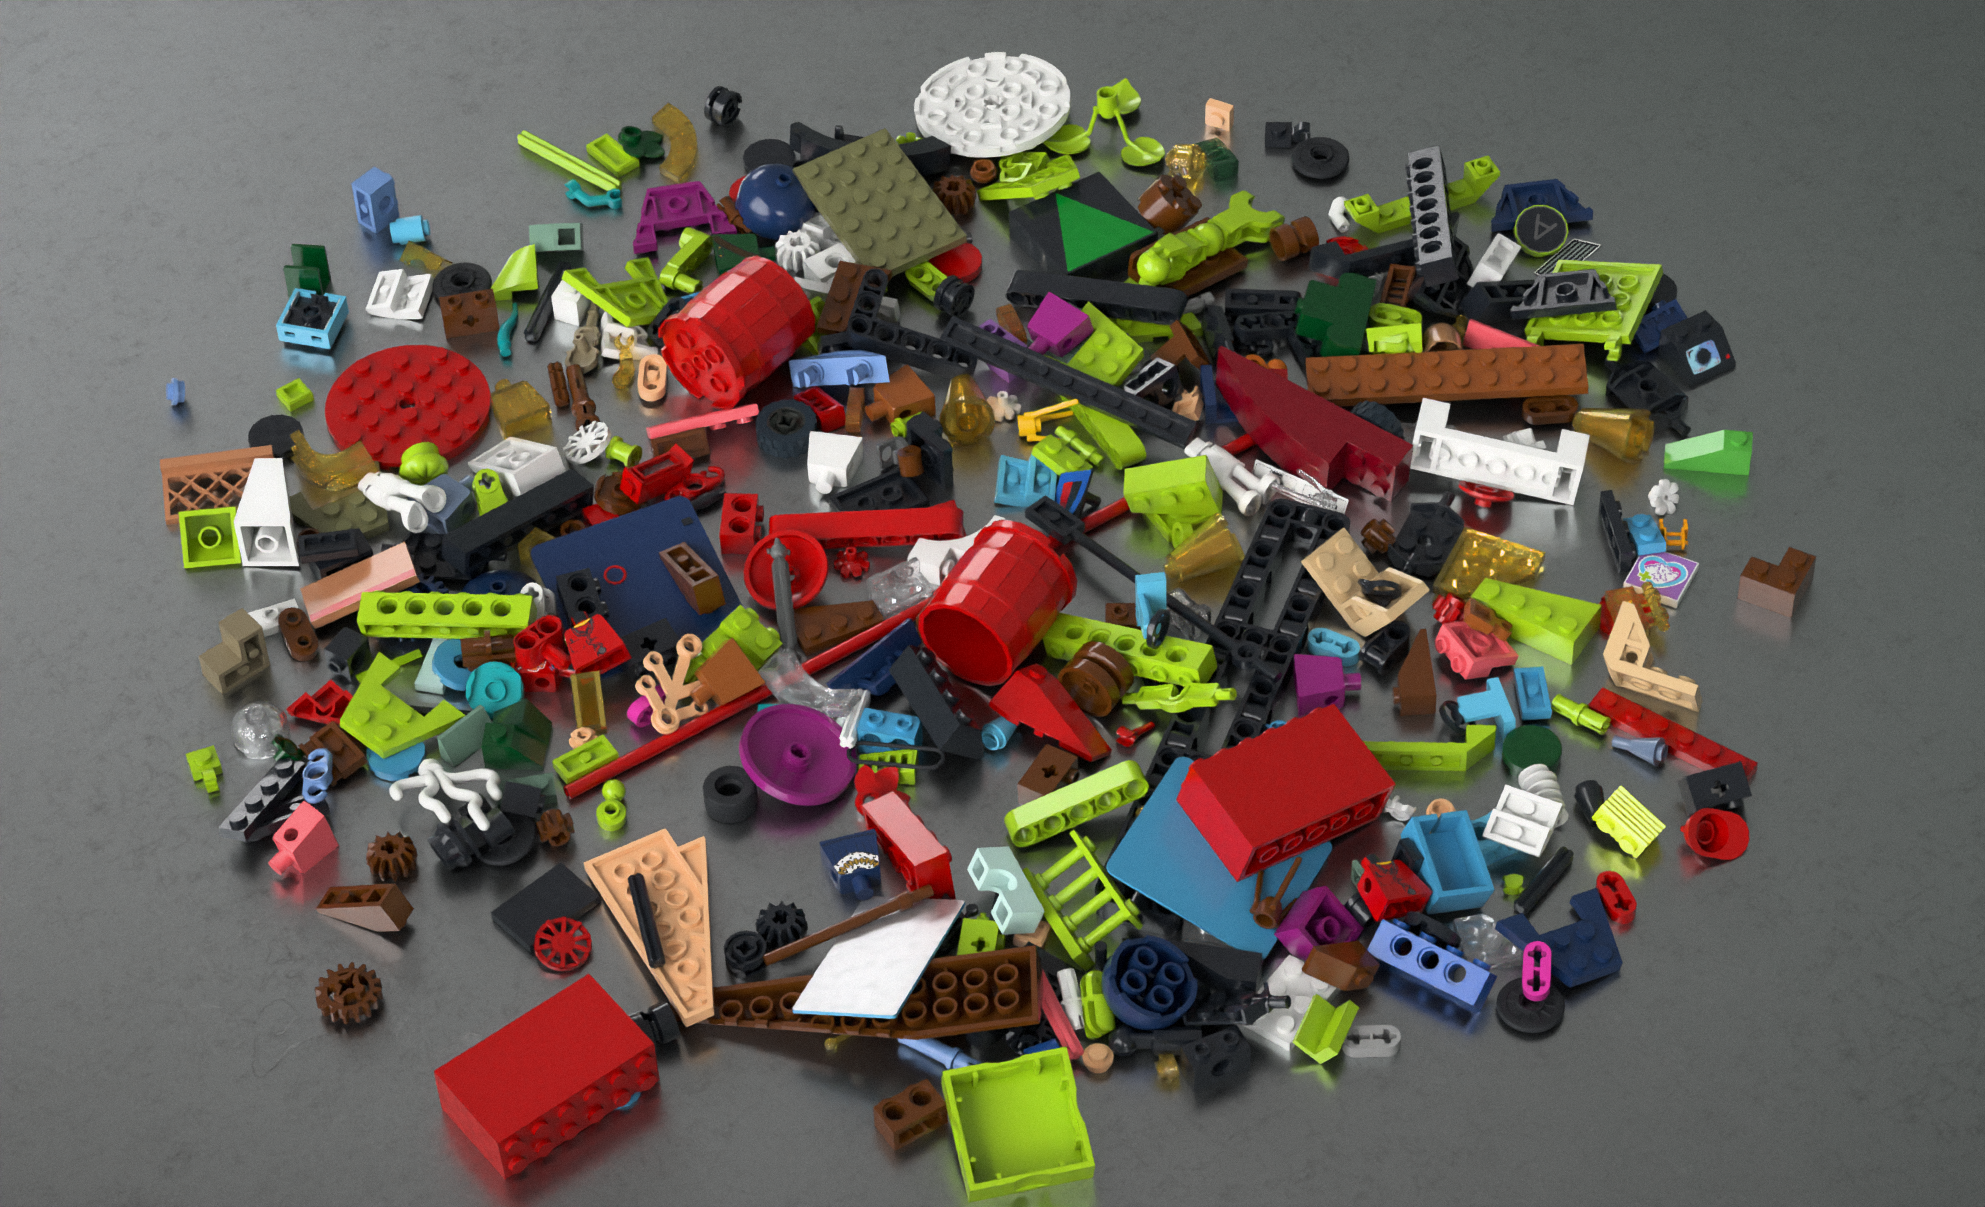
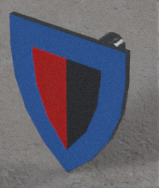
(1073, 492)

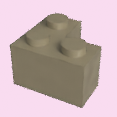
(239, 655)

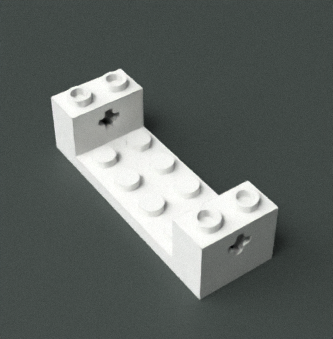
(1496, 461)

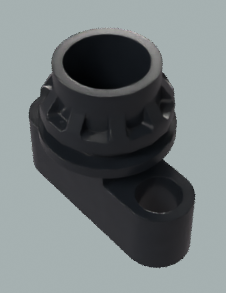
(462, 837)

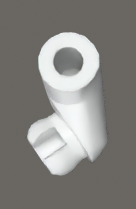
(1336, 214)

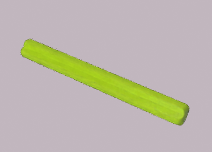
(568, 161)

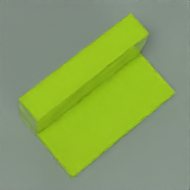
(1324, 1028)

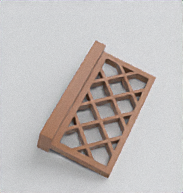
(204, 466)

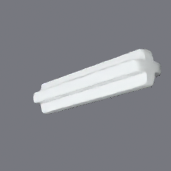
(849, 732)

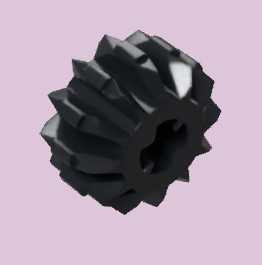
(781, 924)

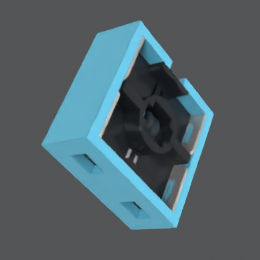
(312, 318)

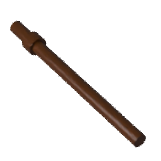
(902, 902)

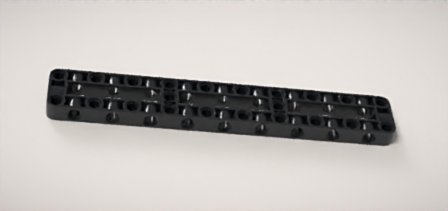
(1280, 524)

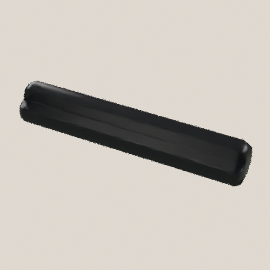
(1543, 880)

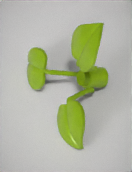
(1110, 103)

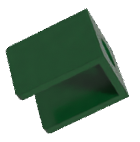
(309, 269)

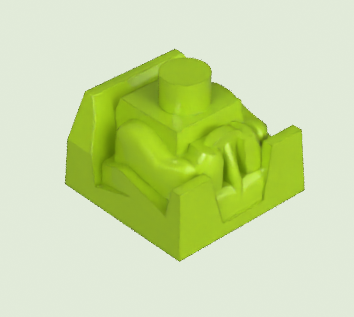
(1395, 338)

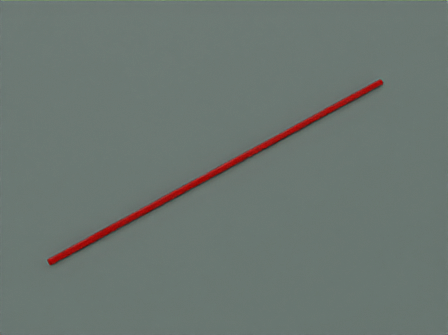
(812, 665)

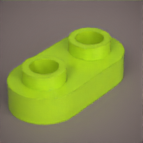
(928, 282)
(1387, 314)

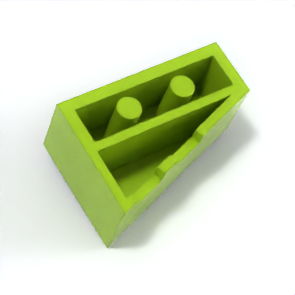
(1174, 488)

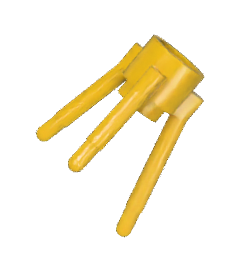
(1030, 422)

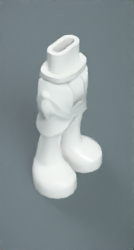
(1227, 466)
(389, 493)

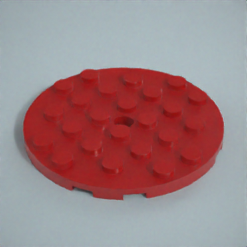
(447, 394)

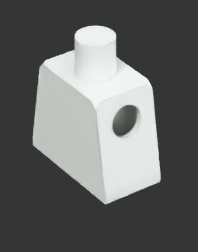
(833, 459)

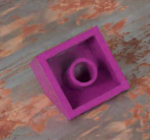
(1315, 921)

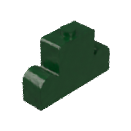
(1336, 313)

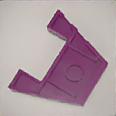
(675, 208)

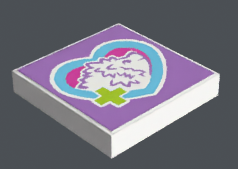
(1667, 574)

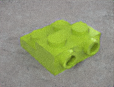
(751, 636)

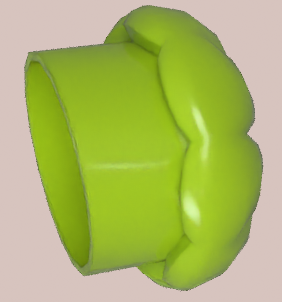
(422, 463)

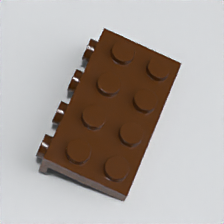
(1204, 274)

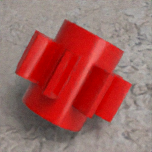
(1449, 608)

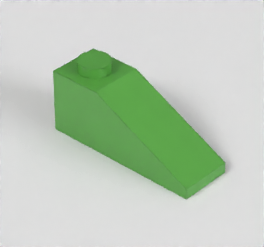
(1714, 452)

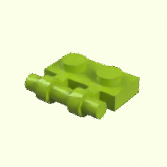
(1061, 458)

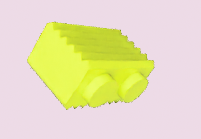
(1628, 822)

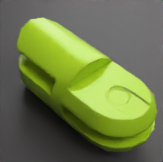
(1096, 1013)

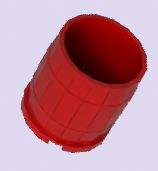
(737, 331)
(997, 603)

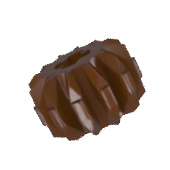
(956, 194)
(391, 856)

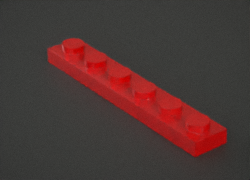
(1680, 740)

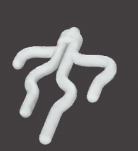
(432, 775)

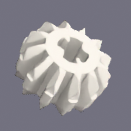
(795, 248)

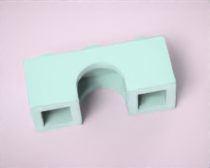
(1017, 905)

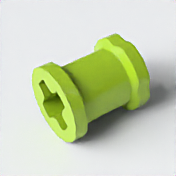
(623, 452)

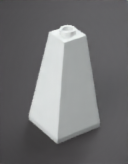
(265, 517)

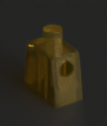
(519, 409)

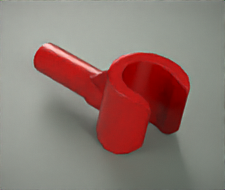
(1128, 737)

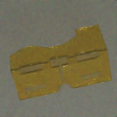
(415, 251)

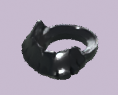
(1380, 597)

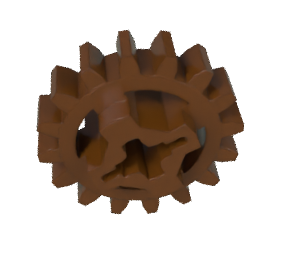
(348, 993)

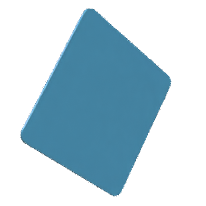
(1178, 869)

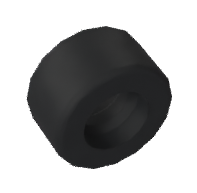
(729, 808)

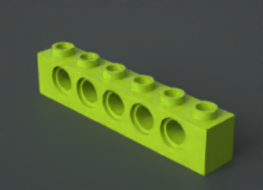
(433, 623)
(1174, 662)

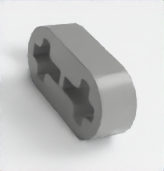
(1371, 1041)

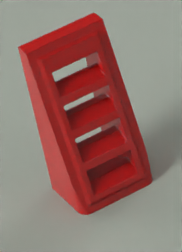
(828, 411)

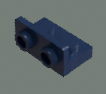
(1661, 317)

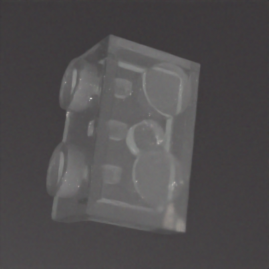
(899, 588)

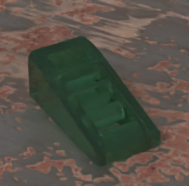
(1220, 162)

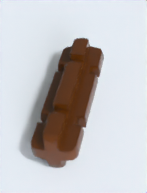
(558, 384)

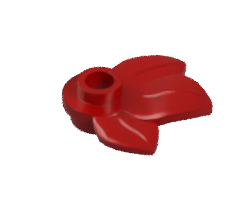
(876, 785)

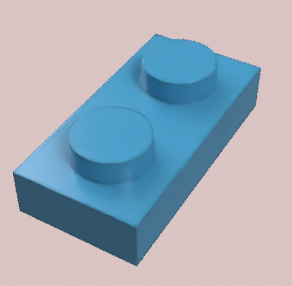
(1645, 534)
(1532, 693)

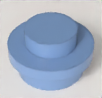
(175, 391)

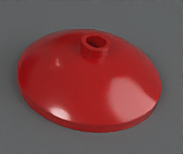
(805, 561)

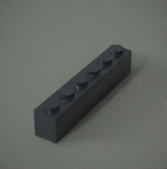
(510, 523)

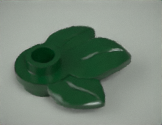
(640, 142)

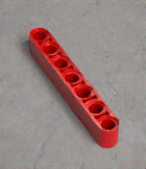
(874, 527)

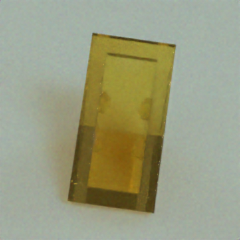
(588, 700)

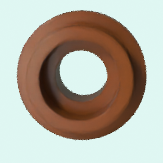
(983, 171)

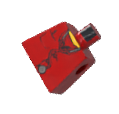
(594, 644)
(1391, 888)

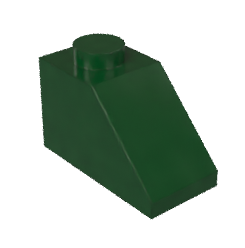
(512, 748)

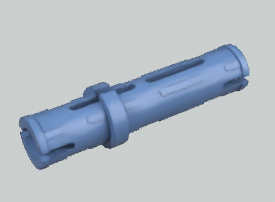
(949, 1056)

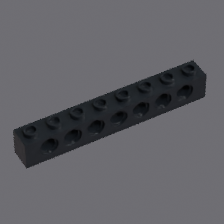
(1431, 217)

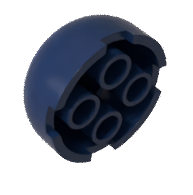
(773, 201)
(1147, 982)

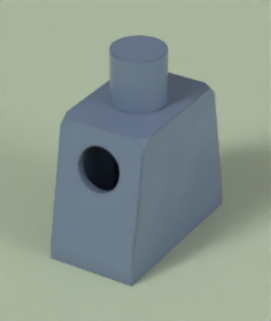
(458, 503)

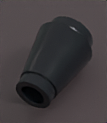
(1589, 798)

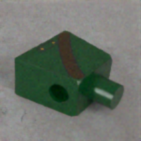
(733, 248)

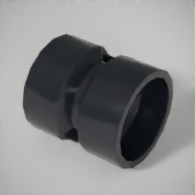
(658, 1023)

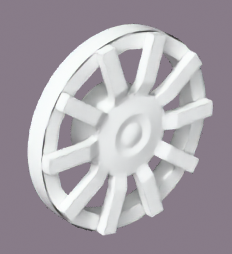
(587, 443)

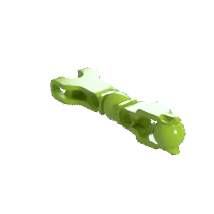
(1180, 252)

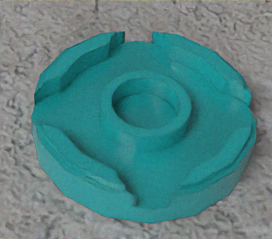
(494, 687)

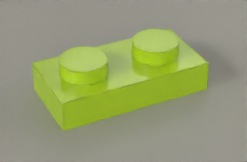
(585, 759)

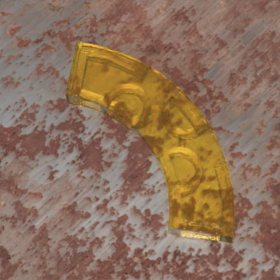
(683, 142)

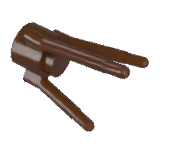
(1269, 911)

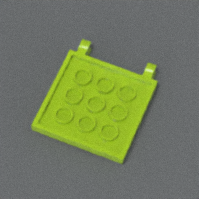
(1632, 288)

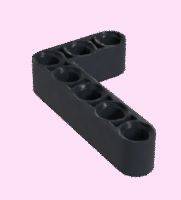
(899, 336)

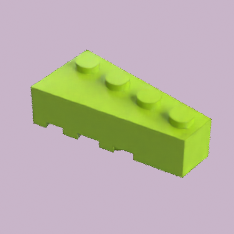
(1542, 619)

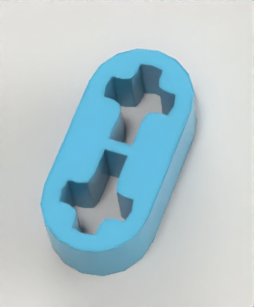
(1333, 645)

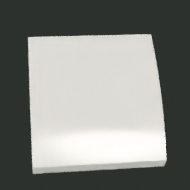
(400, 295)
(1523, 821)

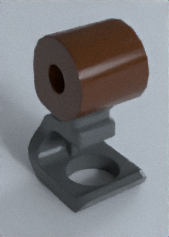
(907, 457)

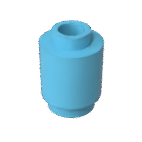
(409, 229)

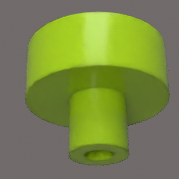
(1180, 532)

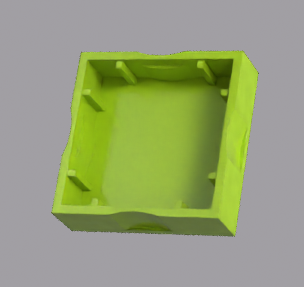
(1017, 1124)

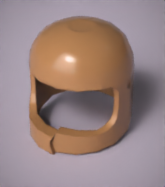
(1438, 333)

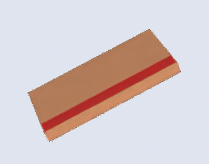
(342, 591)

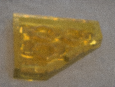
(1482, 557)

